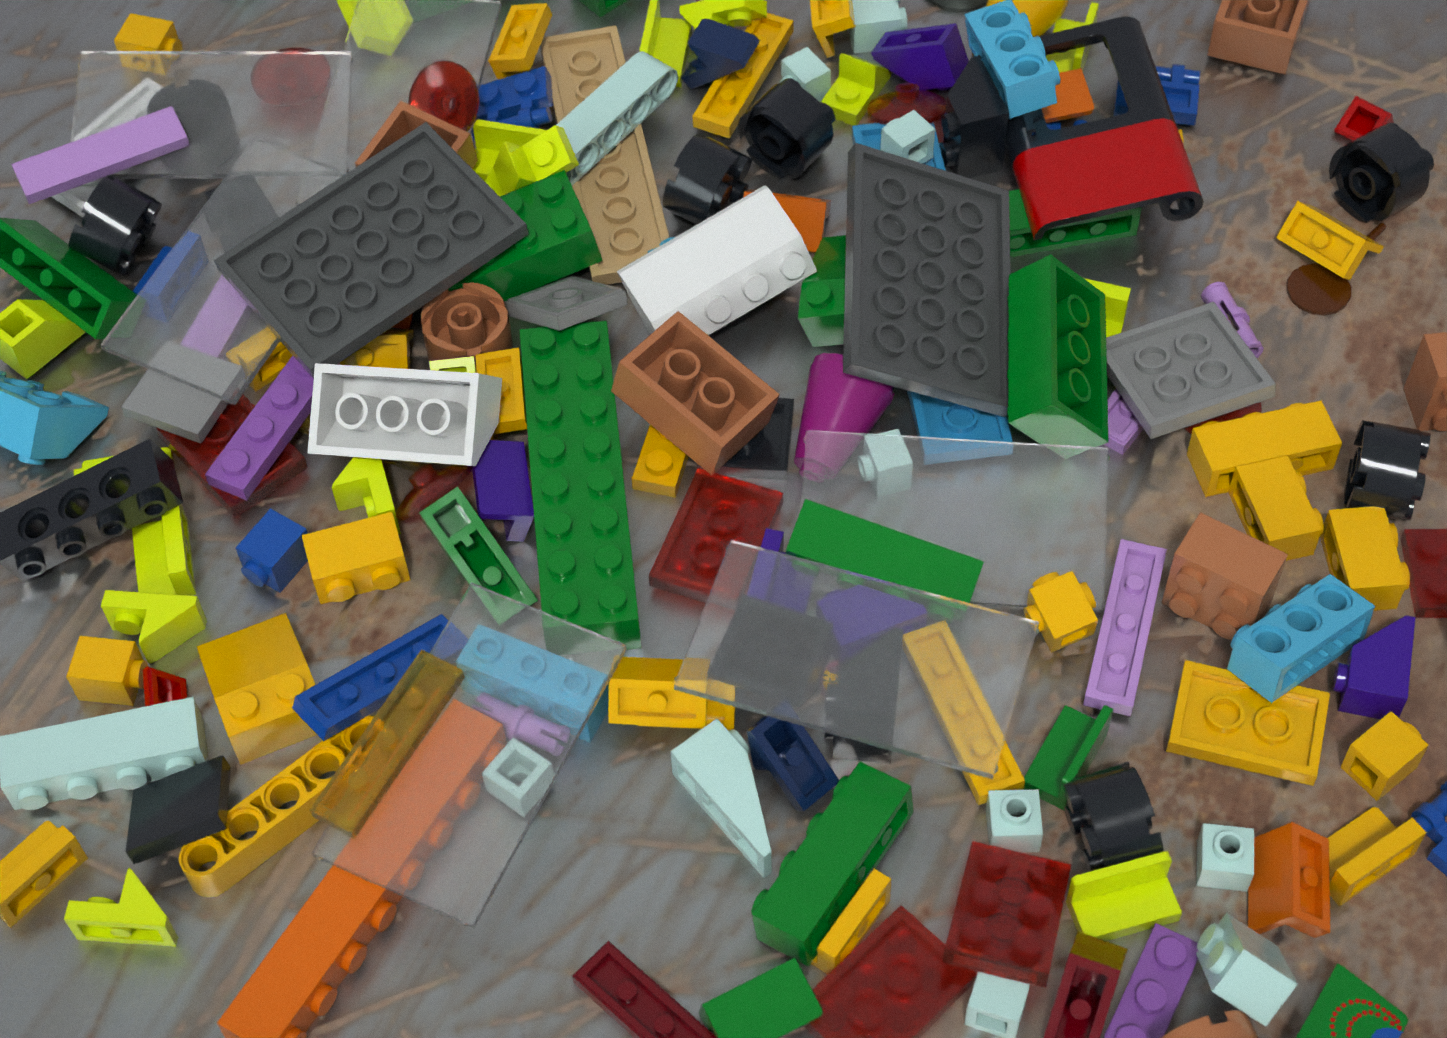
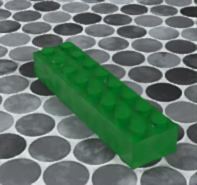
(578, 481)

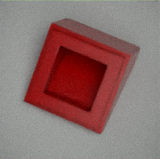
(1361, 118)

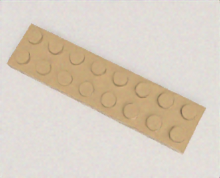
(621, 188)

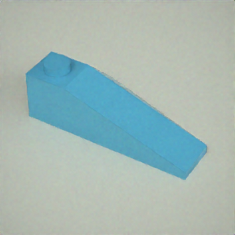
(44, 423)

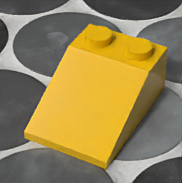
(255, 686)

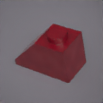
(1086, 988)

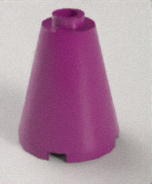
(839, 401)

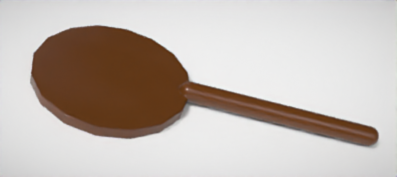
(1319, 289)

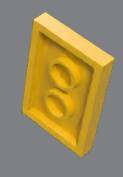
(1236, 727)

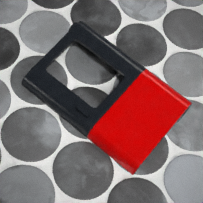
(1108, 161)

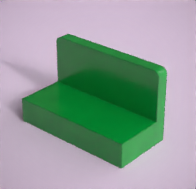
(1067, 753)
(764, 1005)

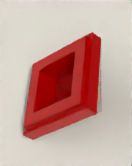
(162, 686)

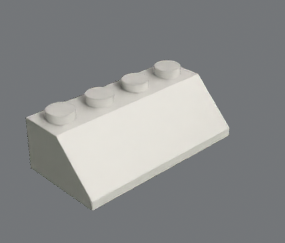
(720, 266)
(403, 413)

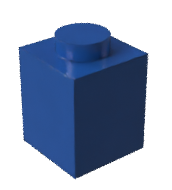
(273, 551)

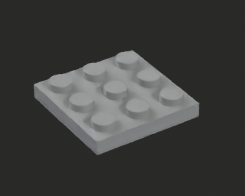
(1185, 370)

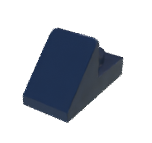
(717, 52)
(792, 760)

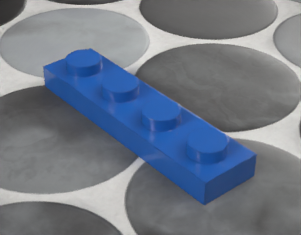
(364, 684)

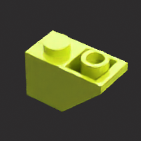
(34, 335)

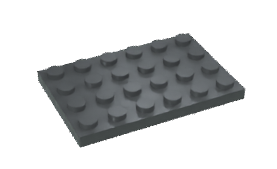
(370, 248)
(926, 280)

